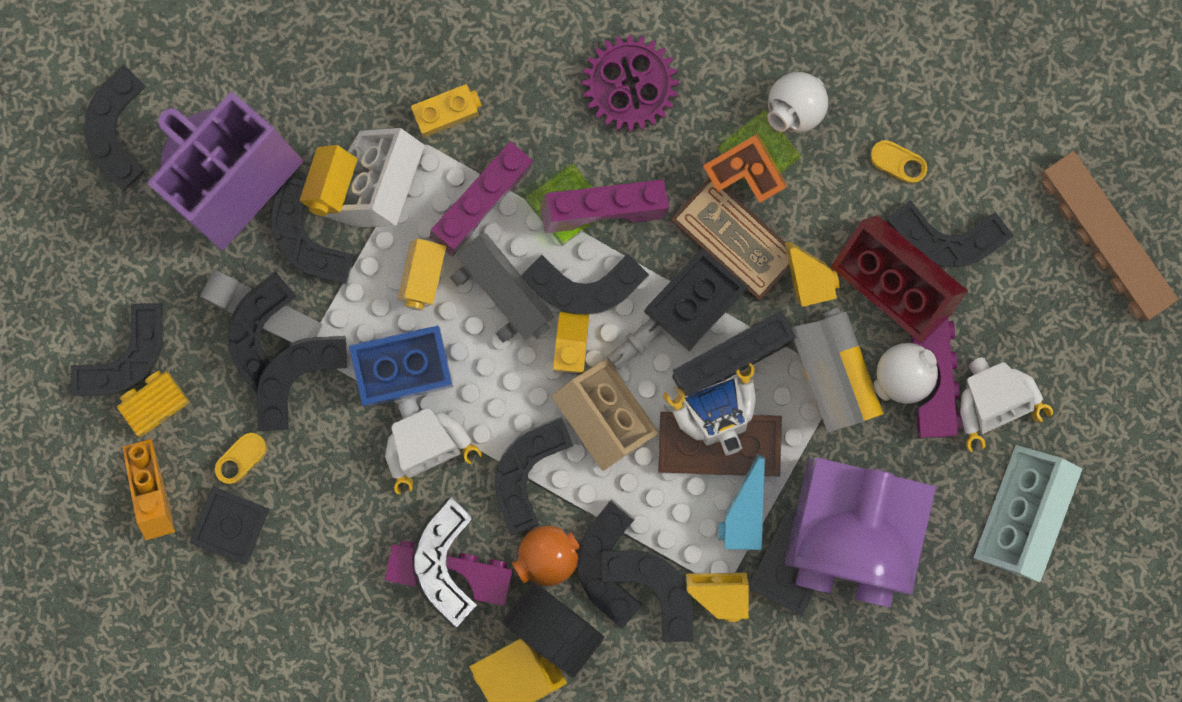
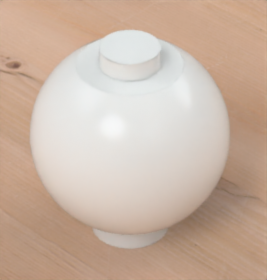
(797, 102)
(906, 373)

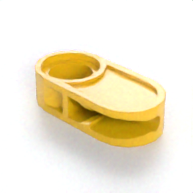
(892, 158)
(245, 453)

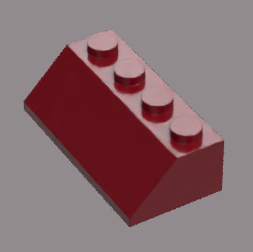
(898, 278)

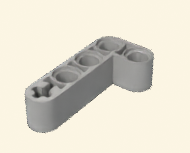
(285, 323)

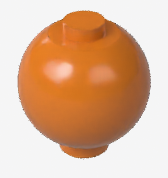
(546, 556)

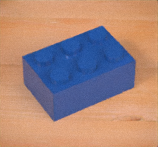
(401, 366)

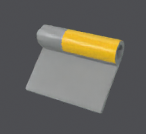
(837, 371)

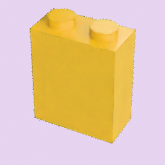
(516, 674)

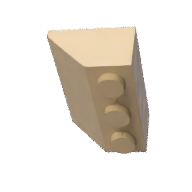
(604, 414)

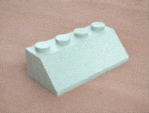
(1028, 513)

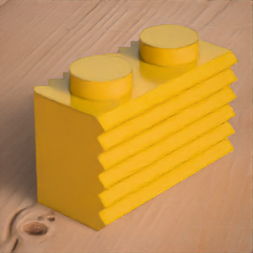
(152, 403)

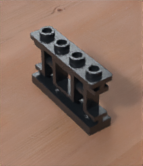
(734, 354)

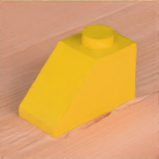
(810, 276)
(571, 343)
(721, 594)

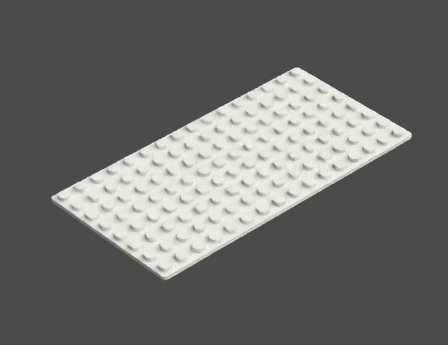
(510, 384)

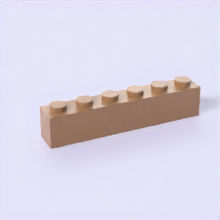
(1108, 237)

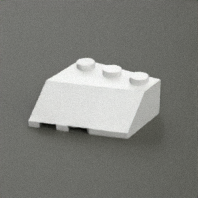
(380, 177)

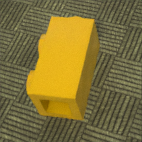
(446, 110)
(328, 180)
(421, 274)

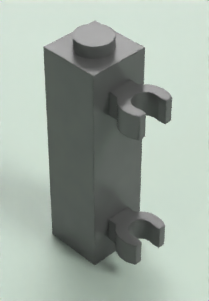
(505, 287)

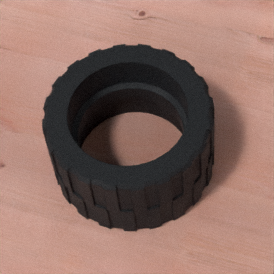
(553, 629)

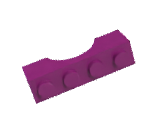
(482, 195)
(582, 206)
(938, 415)
(488, 582)

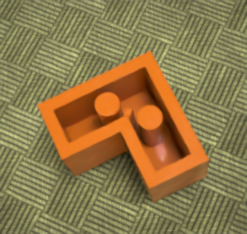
(750, 161)

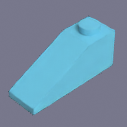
(745, 513)

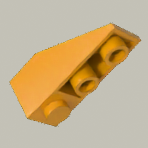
(148, 490)

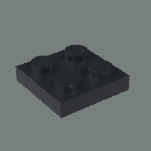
(229, 525)

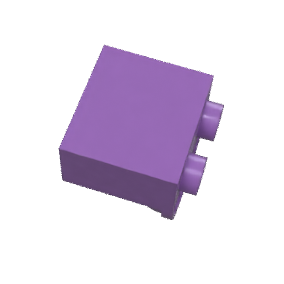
(221, 166)
(858, 530)

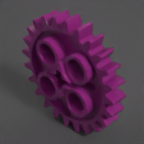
(604, 90)

